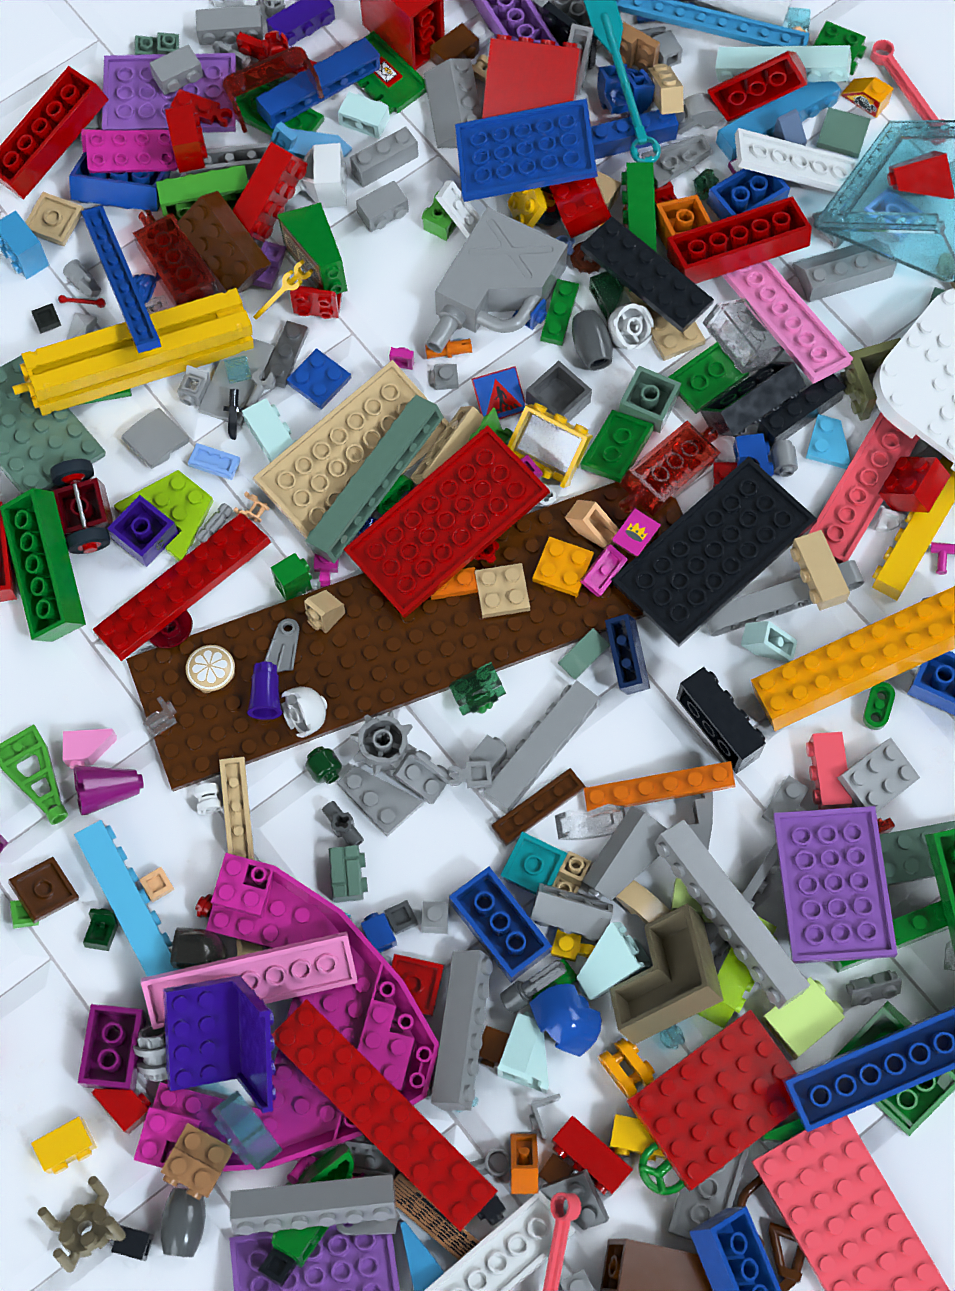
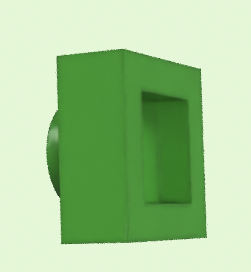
(19, 916)

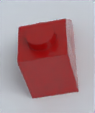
(124, 1107)

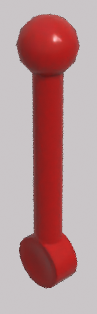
(100, 302)

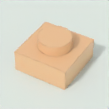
(156, 884)

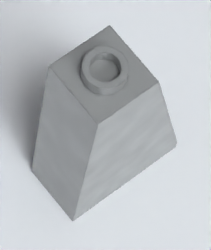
(625, 854)

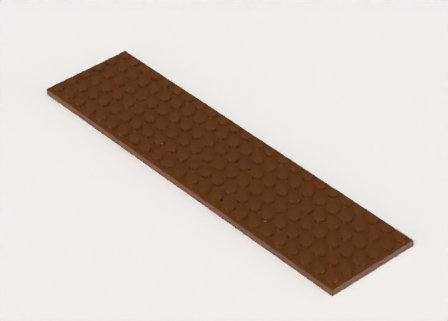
(373, 653)

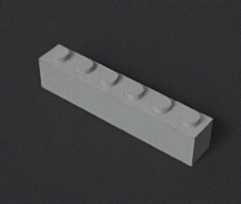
(542, 746)
(462, 1031)
(312, 1204)

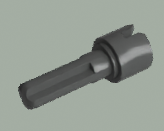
(521, 993)

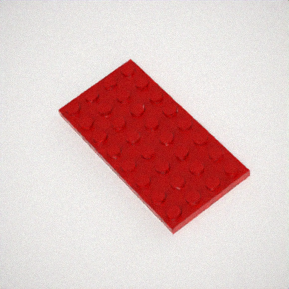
(446, 521)

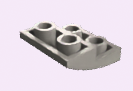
(155, 438)

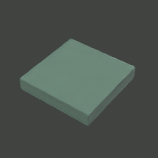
(843, 132)

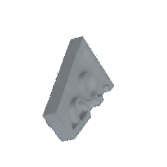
(379, 799)

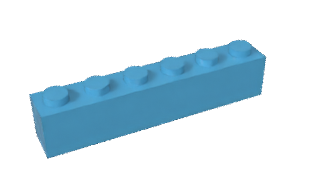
(807, 100)

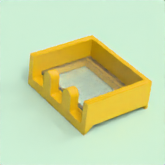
(550, 442)

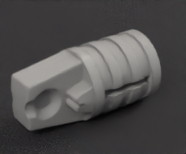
(81, 278)

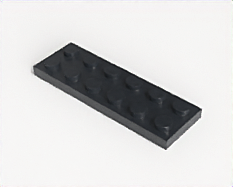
(647, 274)

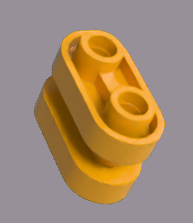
(641, 1070)

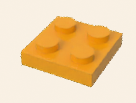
(563, 566)

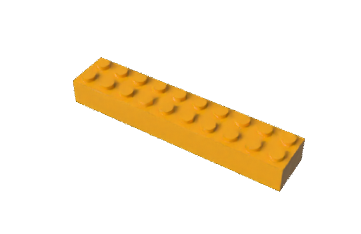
(858, 661)

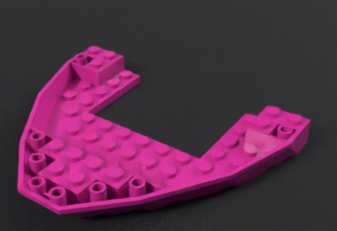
(375, 1015)

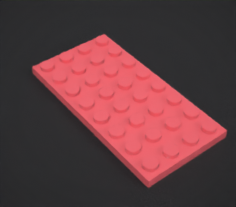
(845, 1213)

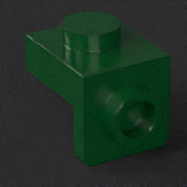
(101, 929)

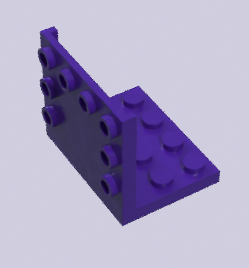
(219, 1035)

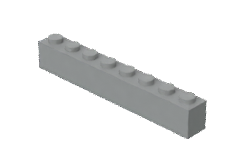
(731, 915)

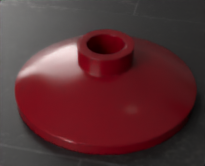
(174, 632)

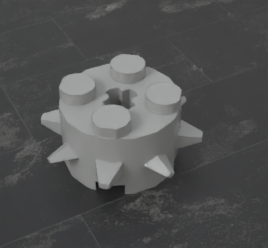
(374, 733)

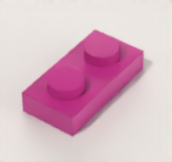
(603, 570)

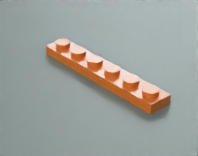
(662, 786)

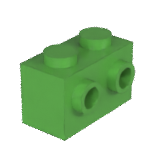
(438, 221)

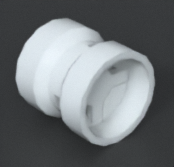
(208, 798)

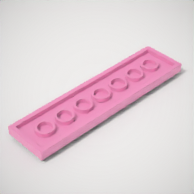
(790, 320)
(272, 973)

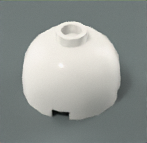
(630, 326)
(304, 710)

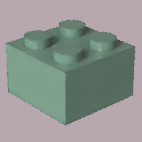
(650, 397)

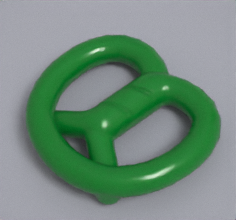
(658, 1173)

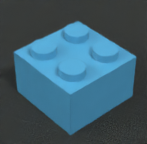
(21, 246)

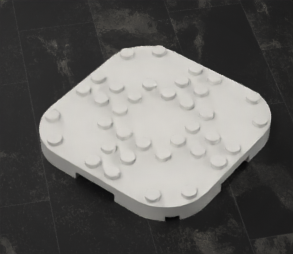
(919, 378)

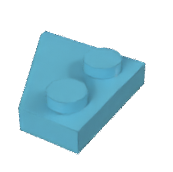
(828, 443)

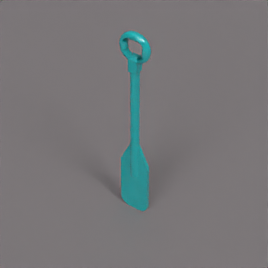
(608, 30)

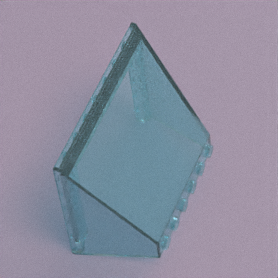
(904, 225)

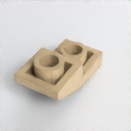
(572, 873)
(642, 902)

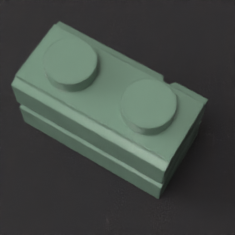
(346, 873)

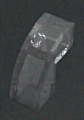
(590, 824)

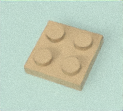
(54, 218)
(502, 590)

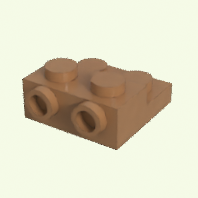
(638, 48)
(196, 1162)

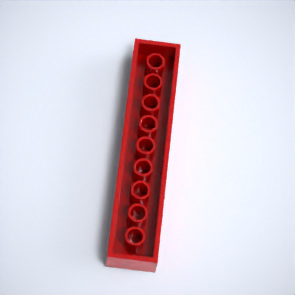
(383, 1115)

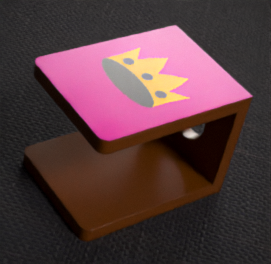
(636, 535)

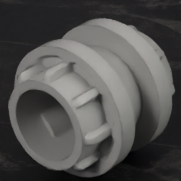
(152, 1054)

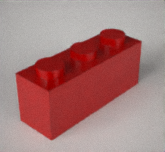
(591, 1153)

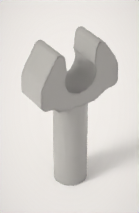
(260, 386)

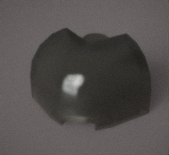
(196, 947)

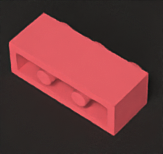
(828, 763)

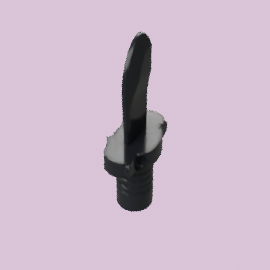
(233, 411)

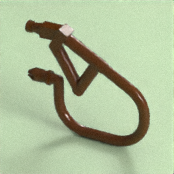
(791, 1275)

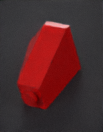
(923, 175)

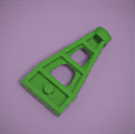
(18, 749)

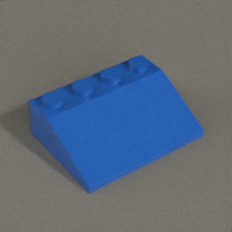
(121, 189)

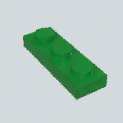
(559, 312)

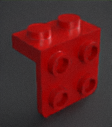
(315, 302)

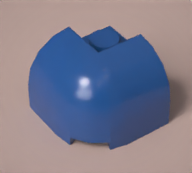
(611, 92)
(567, 1018)

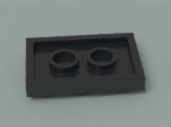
(560, 27)

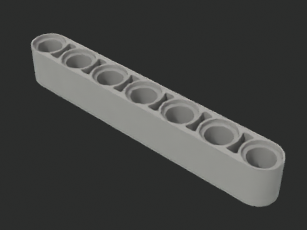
(773, 601)

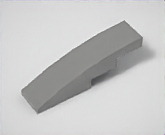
(703, 818)

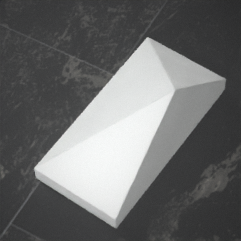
(81, 325)

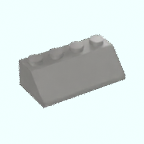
(451, 98)
(841, 271)

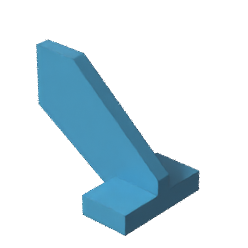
(300, 141)

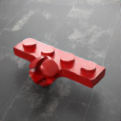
(263, 48)

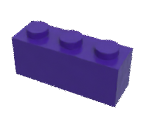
(302, 19)

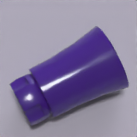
(265, 692)

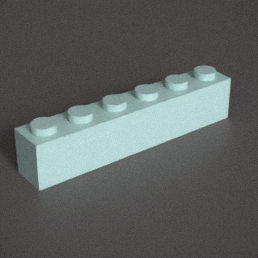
(820, 62)

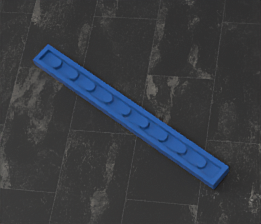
(121, 279)

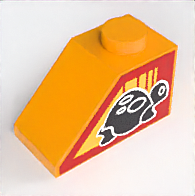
(868, 94)

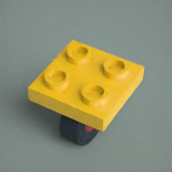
(534, 207)

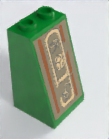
(311, 239)

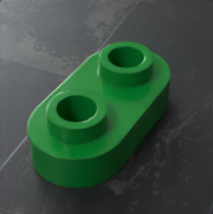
(394, 494)
(879, 707)

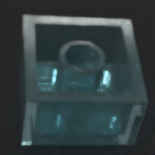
(245, 1131)

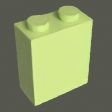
(804, 1019)

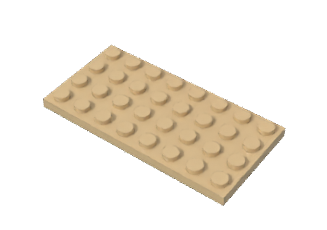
(324, 459)

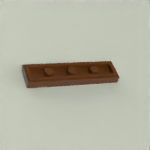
(538, 806)

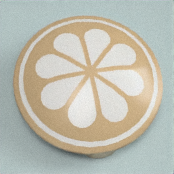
(210, 668)

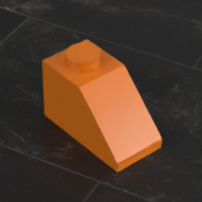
(524, 1164)

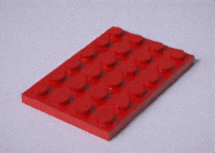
(716, 1100)

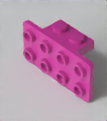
(130, 151)

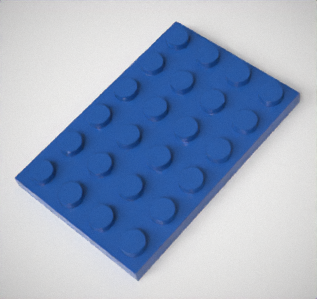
(525, 150)

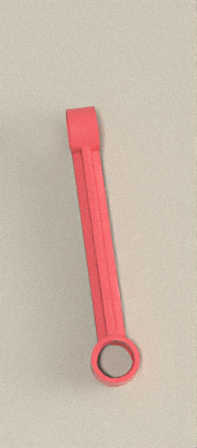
(901, 79)
(560, 1236)

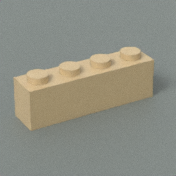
(454, 437)

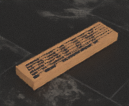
(430, 1219)

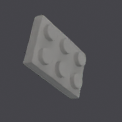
(879, 776)

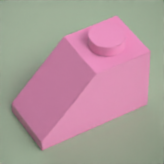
(86, 746)

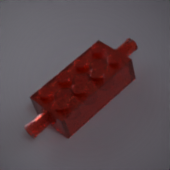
(173, 259)
(669, 468)

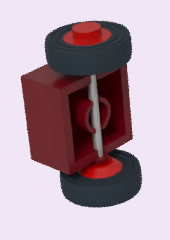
(81, 506)

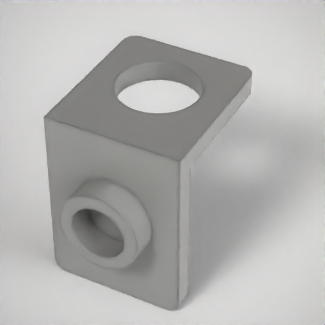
(535, 1117)

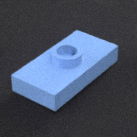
(214, 461)

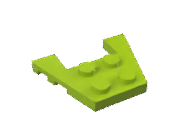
(181, 502)

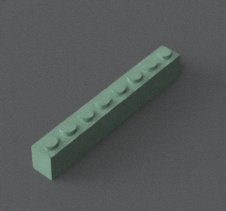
(374, 478)

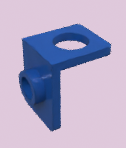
(537, 316)

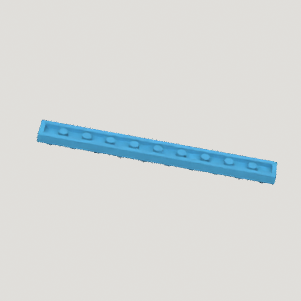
(714, 22)

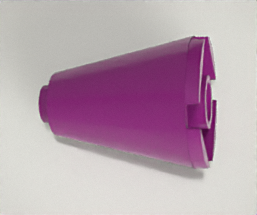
(104, 787)

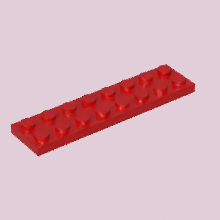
(181, 586)

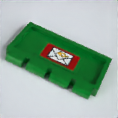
(395, 81)

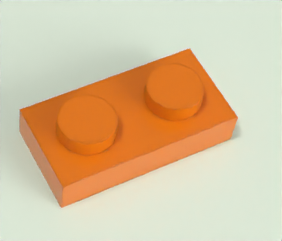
(461, 584)

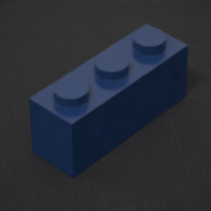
(627, 654)

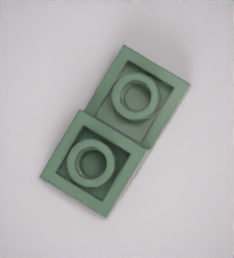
(162, 44)
(584, 653)

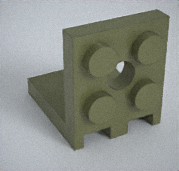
(856, 378)

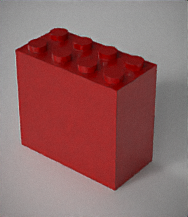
(406, 26)
(529, 75)

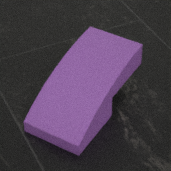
(275, 254)

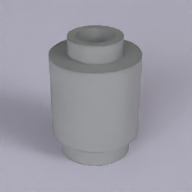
(784, 458)

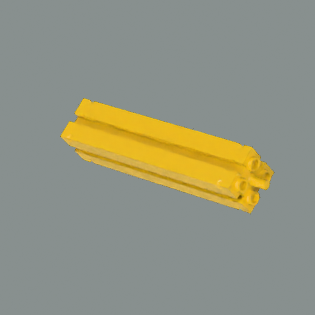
(110, 363)

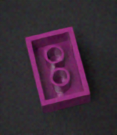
(108, 1047)

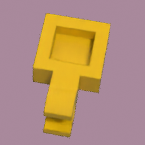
(570, 946)

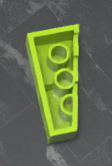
(733, 980)

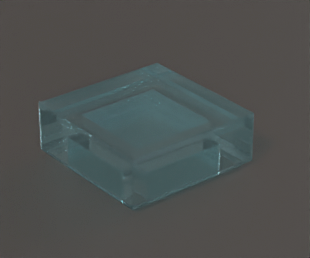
(799, 17)
(237, 369)

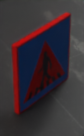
(500, 391)

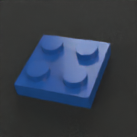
(319, 378)

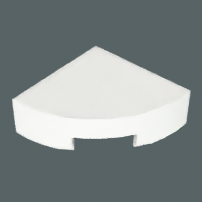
(889, 520)

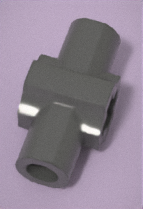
(335, 816)

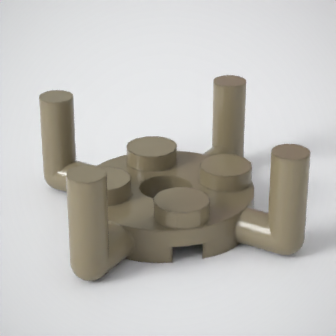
(82, 1216)

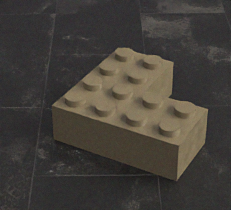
(676, 985)

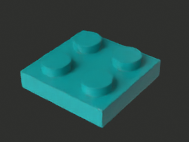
(533, 863)

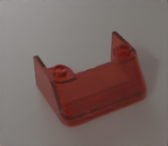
(264, 72)

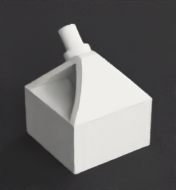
(325, 176)

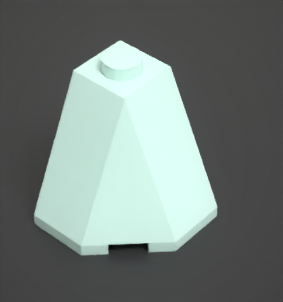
(612, 962)
(525, 1055)

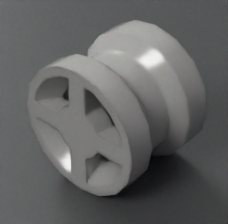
(270, 9)

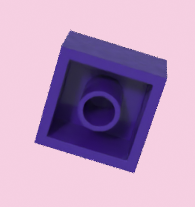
(142, 531)

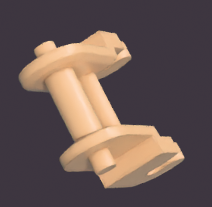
(263, 506)

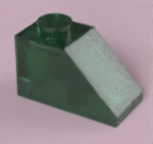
(606, 292)

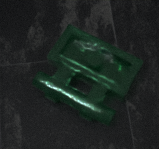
(474, 685)

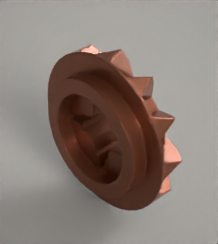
(578, 262)

